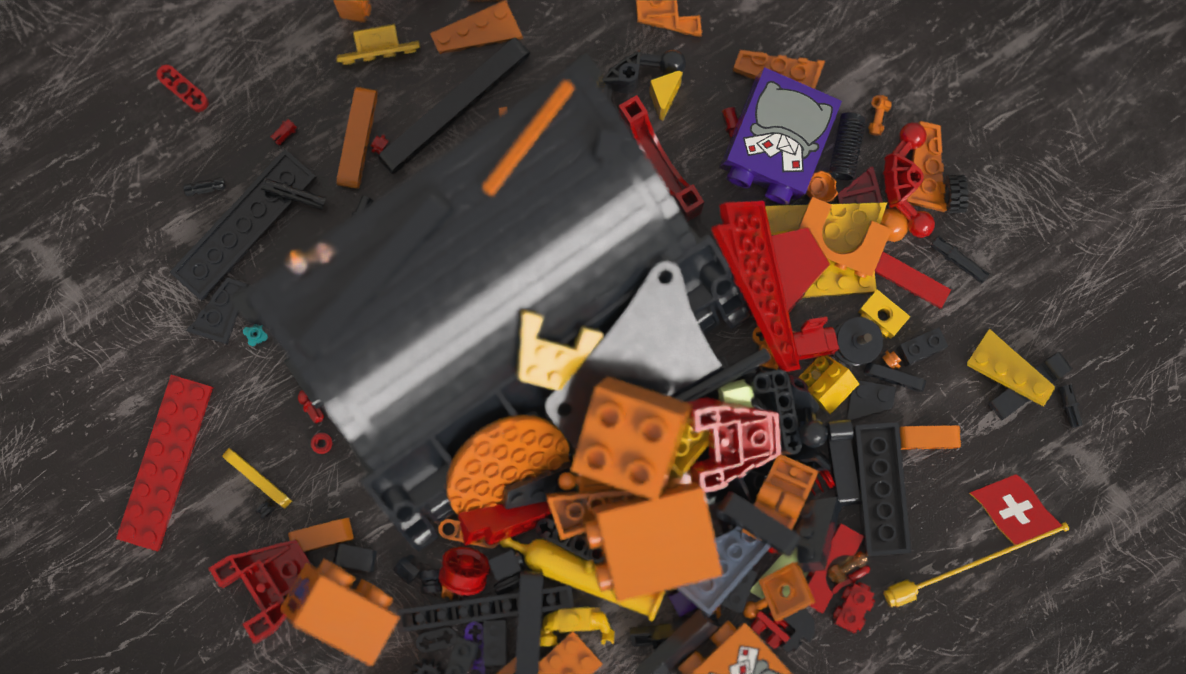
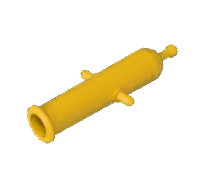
(577, 572)

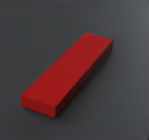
(912, 280)

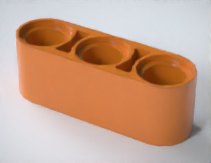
(930, 437)
(323, 535)
(457, 535)

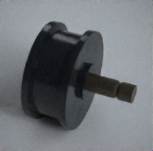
(858, 341)

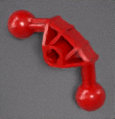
(905, 177)

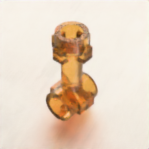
(298, 262)
(837, 573)

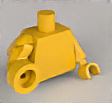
(575, 620)

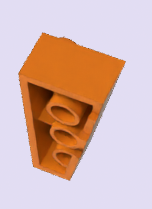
(575, 508)

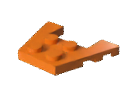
(665, 15)

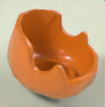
(822, 187)
(897, 222)

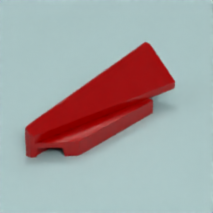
(499, 523)

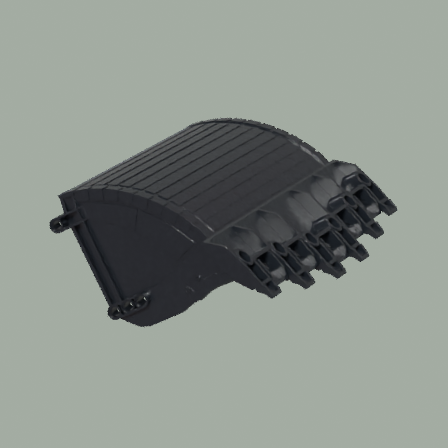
(443, 336)

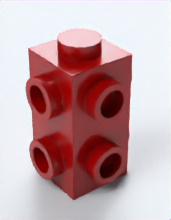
(856, 602)

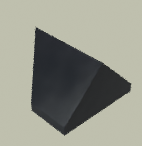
(811, 457)

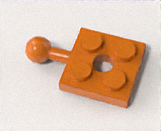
(773, 590)

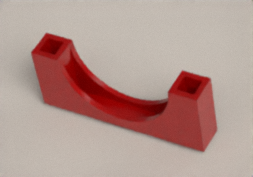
(638, 122)

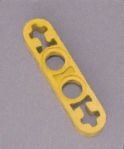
(257, 478)

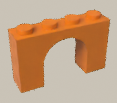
(864, 257)

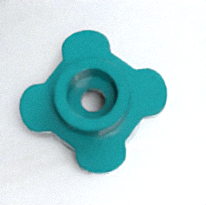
(253, 340)

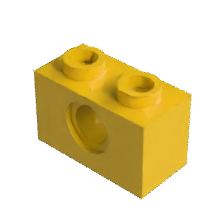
(896, 315)

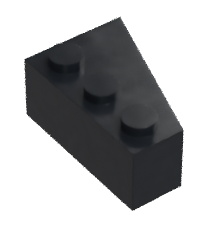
(816, 528)

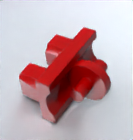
(777, 636)

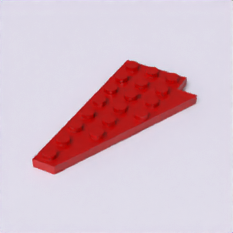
(752, 258)

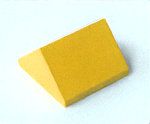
(663, 92)

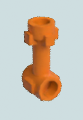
(882, 105)

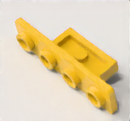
(376, 42)

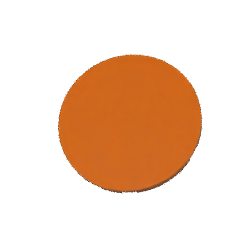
(501, 456)

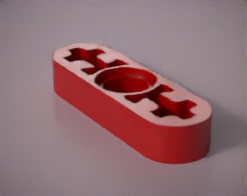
(175, 74)

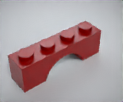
(844, 542)

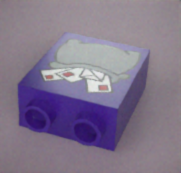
(779, 136)

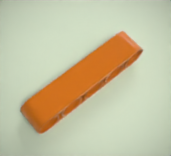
(357, 137)

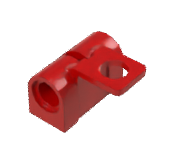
(815, 340)

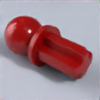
(315, 414)

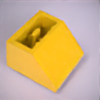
(829, 382)

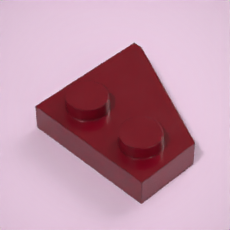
(861, 190)

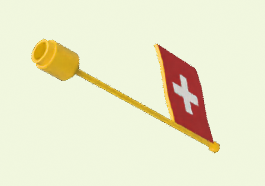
(1015, 513)

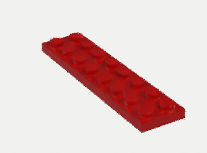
(164, 463)

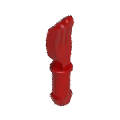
(852, 578)

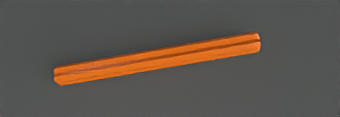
(527, 138)

